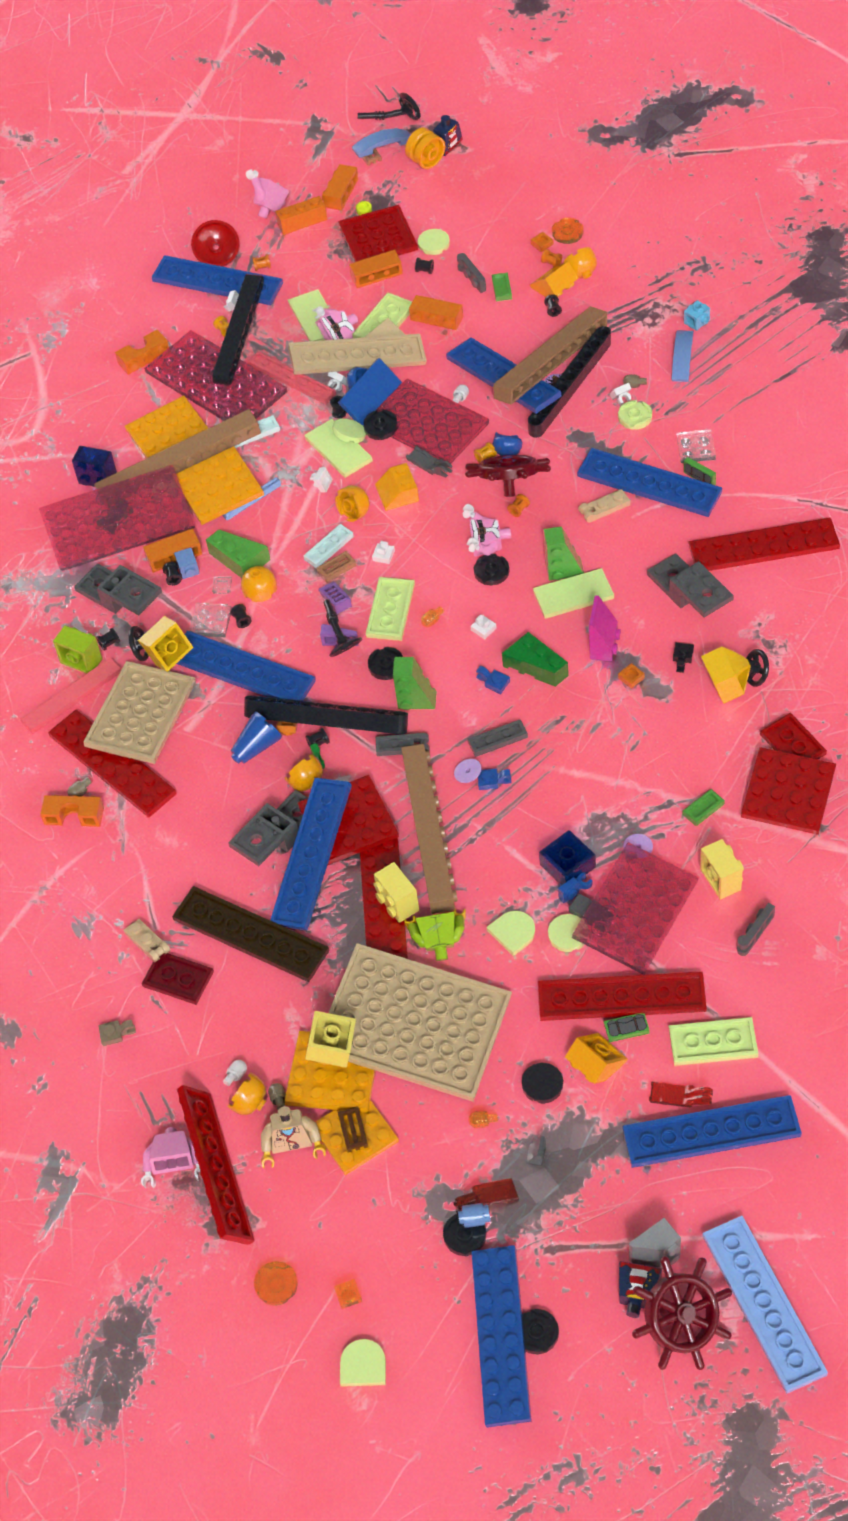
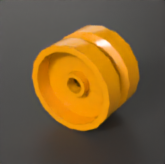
(425, 148)

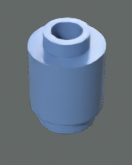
(474, 1215)

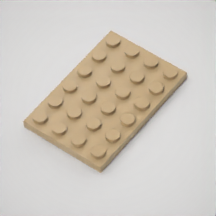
(140, 712)

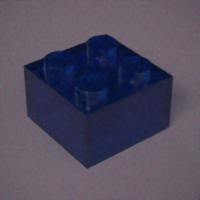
(92, 465)
(567, 858)

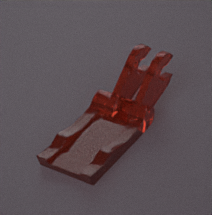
(679, 1095)
(489, 1194)

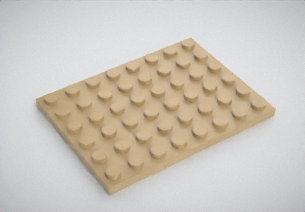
(419, 1021)

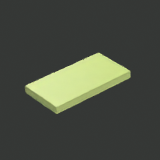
(389, 307)
(302, 309)
(342, 455)
(572, 593)
(390, 608)
(713, 1041)

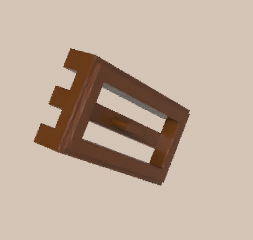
(356, 1145)

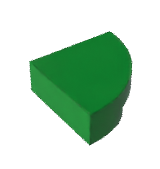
(316, 752)

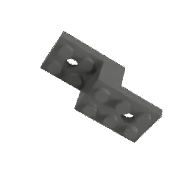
(690, 585)
(118, 589)
(273, 827)

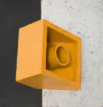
(555, 280)
(397, 487)
(595, 1057)

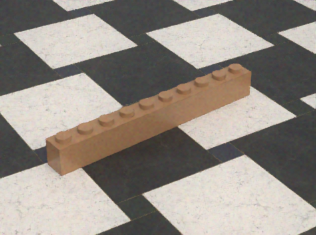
(549, 356)
(194, 449)
(428, 829)

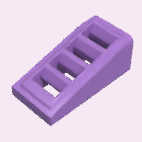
(342, 604)
(329, 638)

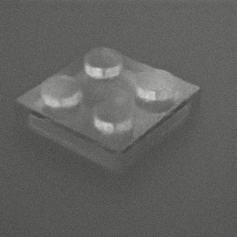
(696, 445)
(210, 619)

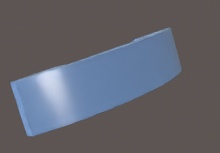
(367, 144)
(682, 355)

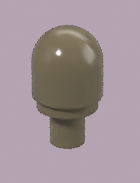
(634, 380)
(79, 788)
(277, 1095)

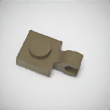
(112, 1032)

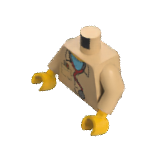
(288, 1132)

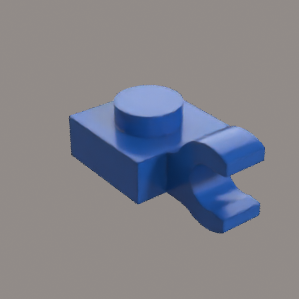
(494, 681)
(491, 778)
(571, 888)

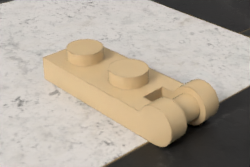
(604, 506)
(146, 940)

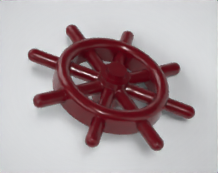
(508, 469)
(681, 1313)

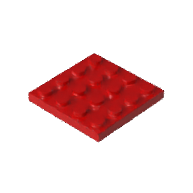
(378, 233)
(788, 790)
(363, 821)

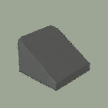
(536, 1151)

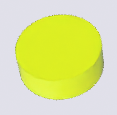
(363, 207)

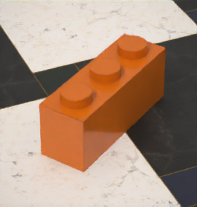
(340, 187)
(301, 215)
(375, 269)
(436, 312)
(163, 550)

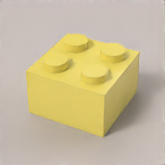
(721, 868)
(396, 892)
(330, 1039)

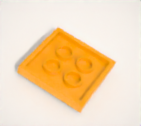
(377, 1133)

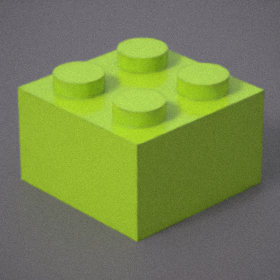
(77, 649)

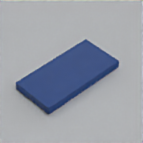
(369, 391)

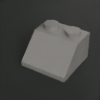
(654, 1244)

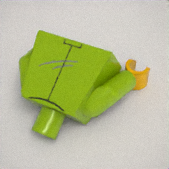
(437, 932)

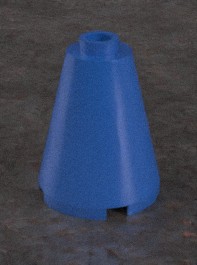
(254, 739)

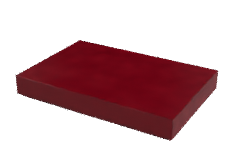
(178, 978)

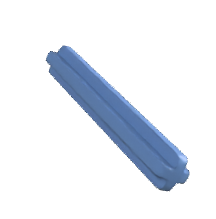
(267, 488)

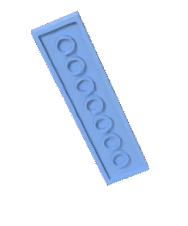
(765, 1305)

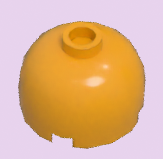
(583, 262)
(352, 502)
(258, 584)
(303, 774)
(249, 1096)

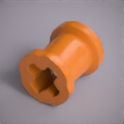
(551, 258)
(261, 262)
(519, 504)

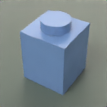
(186, 563)

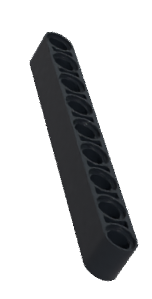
(238, 329)
(571, 380)
(327, 714)

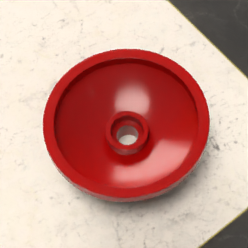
(211, 234)

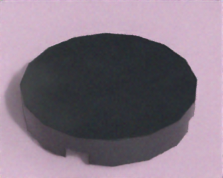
(380, 425)
(491, 569)
(382, 663)
(542, 1083)
(461, 1239)
(543, 1335)

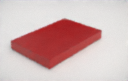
(792, 737)

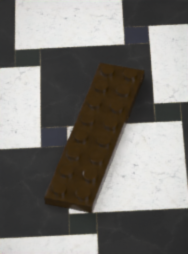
(251, 934)

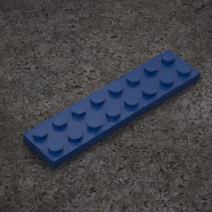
(210, 278)
(491, 366)
(650, 482)
(245, 669)
(311, 853)
(711, 1131)
(501, 1337)

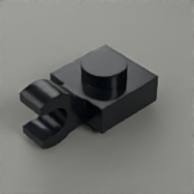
(683, 654)

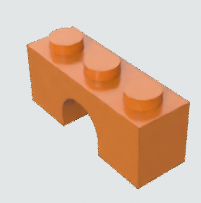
(134, 359)
(57, 807)

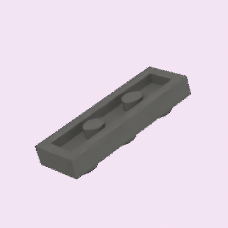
(497, 738)

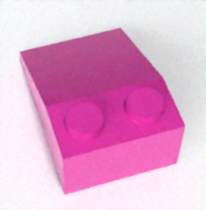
(603, 632)

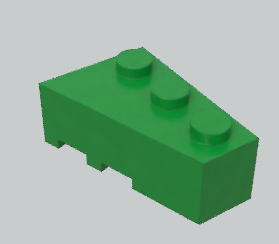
(536, 659)

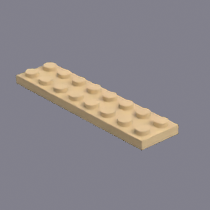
(356, 352)

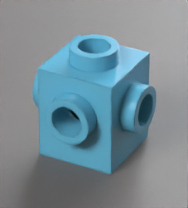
(696, 315)

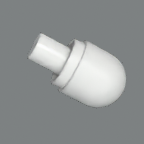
(460, 393)
(235, 1072)

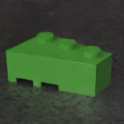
(237, 552)
(560, 555)
(411, 686)

